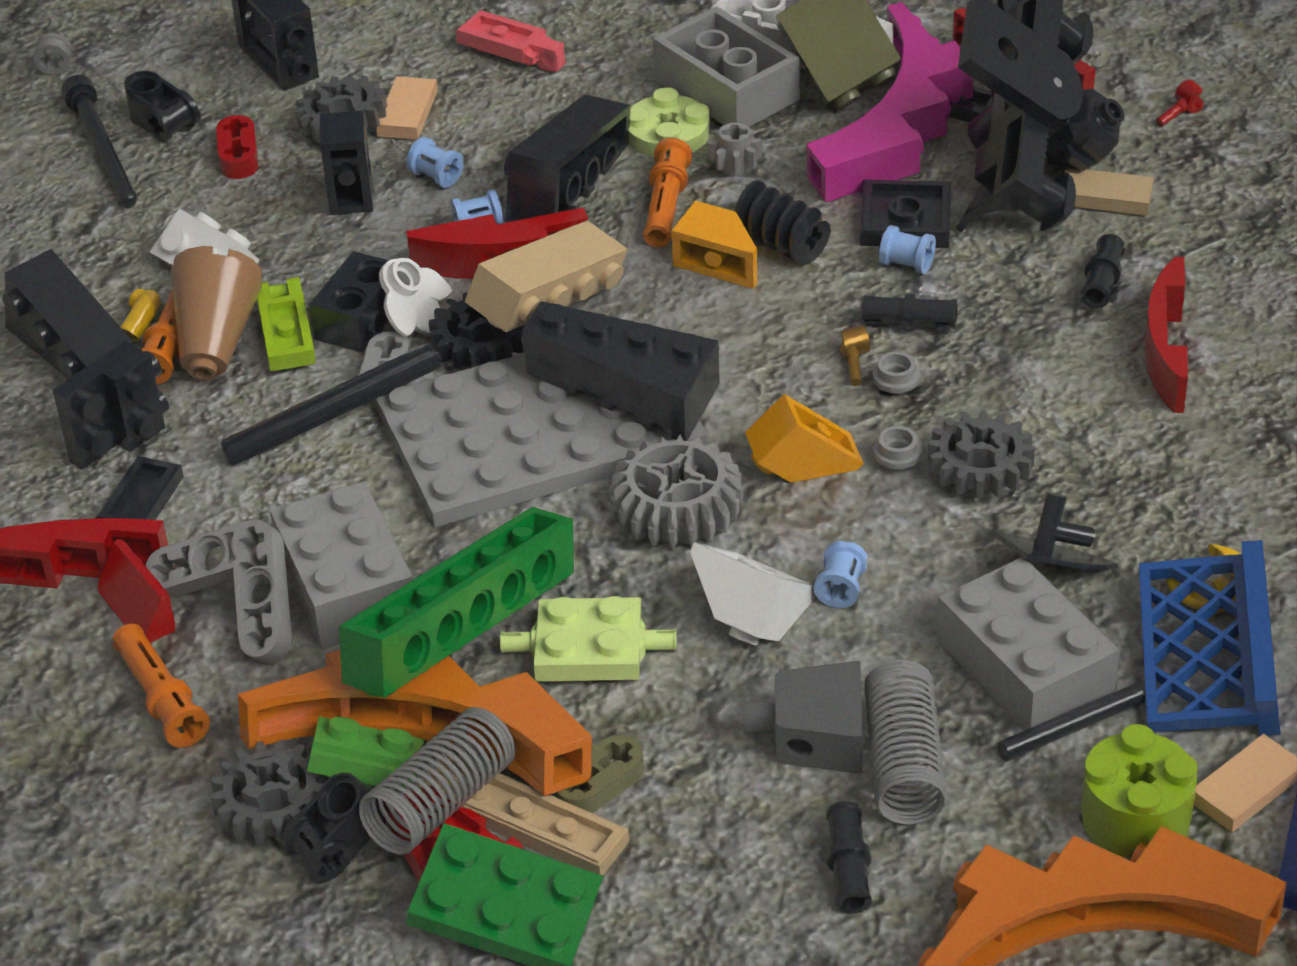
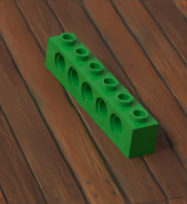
(455, 602)

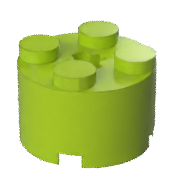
(1135, 787)

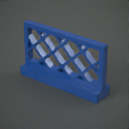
(1253, 646)

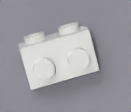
(190, 232)

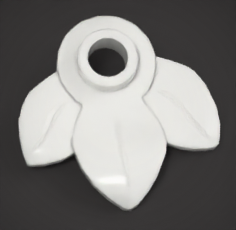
(411, 295)

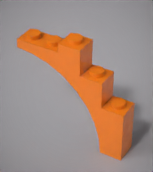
(549, 743)
(1087, 889)

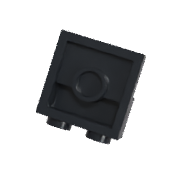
(111, 404)

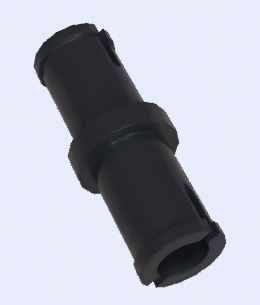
(1102, 271)
(909, 311)
(848, 857)

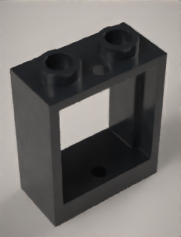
(278, 39)

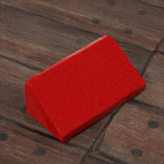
(135, 593)

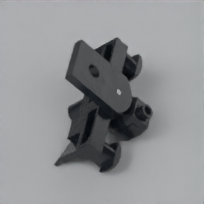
(1036, 108)

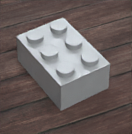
(727, 67)
(338, 556)
(1026, 644)

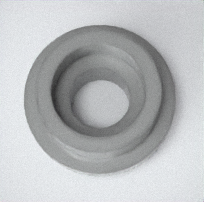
(896, 373)
(897, 448)

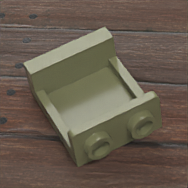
(839, 47)

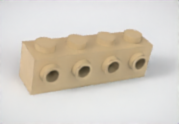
(550, 270)

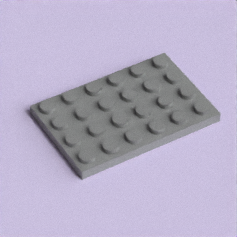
(504, 438)

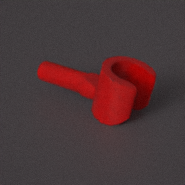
(1187, 99)

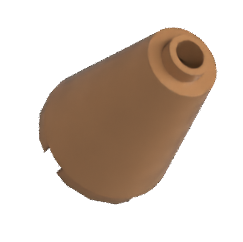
(212, 306)

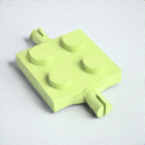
(588, 639)

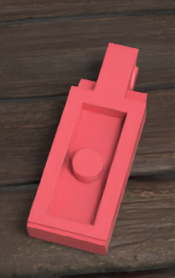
(511, 40)

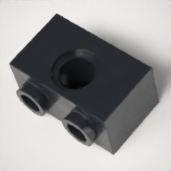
(346, 162)

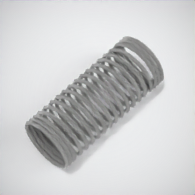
(904, 718)
(475, 759)

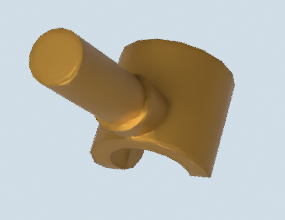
(854, 343)

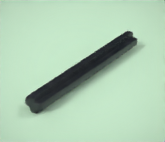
(330, 404)

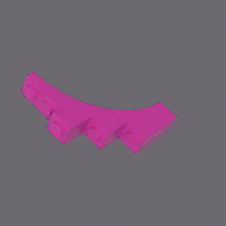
(892, 134)

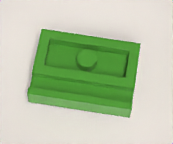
(363, 751)

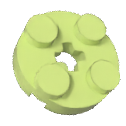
(668, 117)

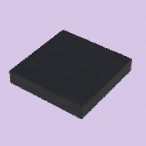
(910, 205)

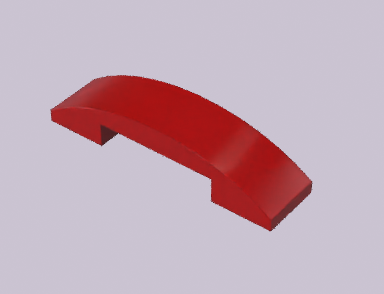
(1167, 363)

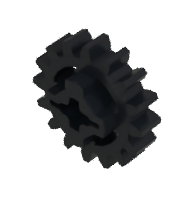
(468, 336)

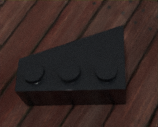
(58, 315)

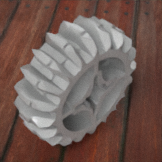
(676, 491)

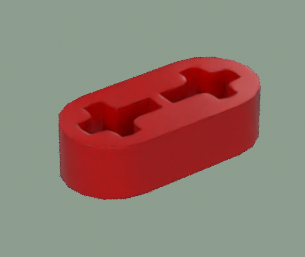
(232, 147)

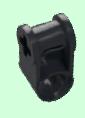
(159, 105)
(331, 827)

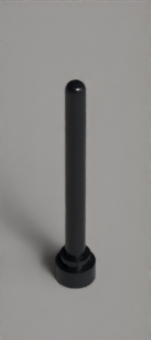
(81, 97)

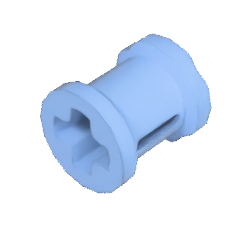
(427, 147)
(477, 207)
(907, 249)
(844, 585)

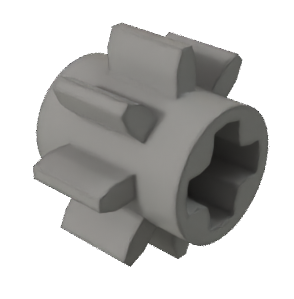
(735, 149)

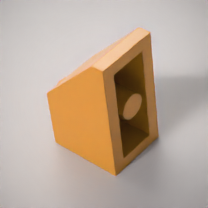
(715, 245)
(800, 443)

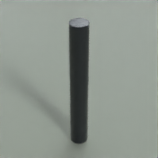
(1070, 722)

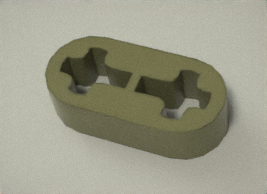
(607, 779)

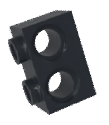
(350, 304)

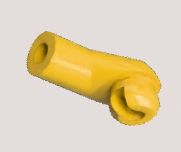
(144, 307)

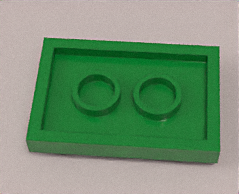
(503, 899)

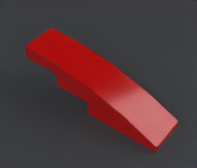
(75, 547)

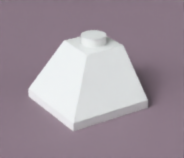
(750, 594)

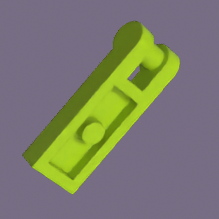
(285, 325)

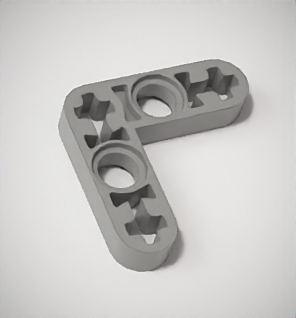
(246, 570)

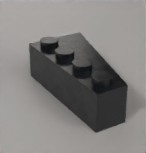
(565, 157)
(624, 364)

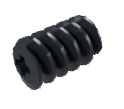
(782, 222)

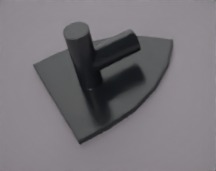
(1052, 530)

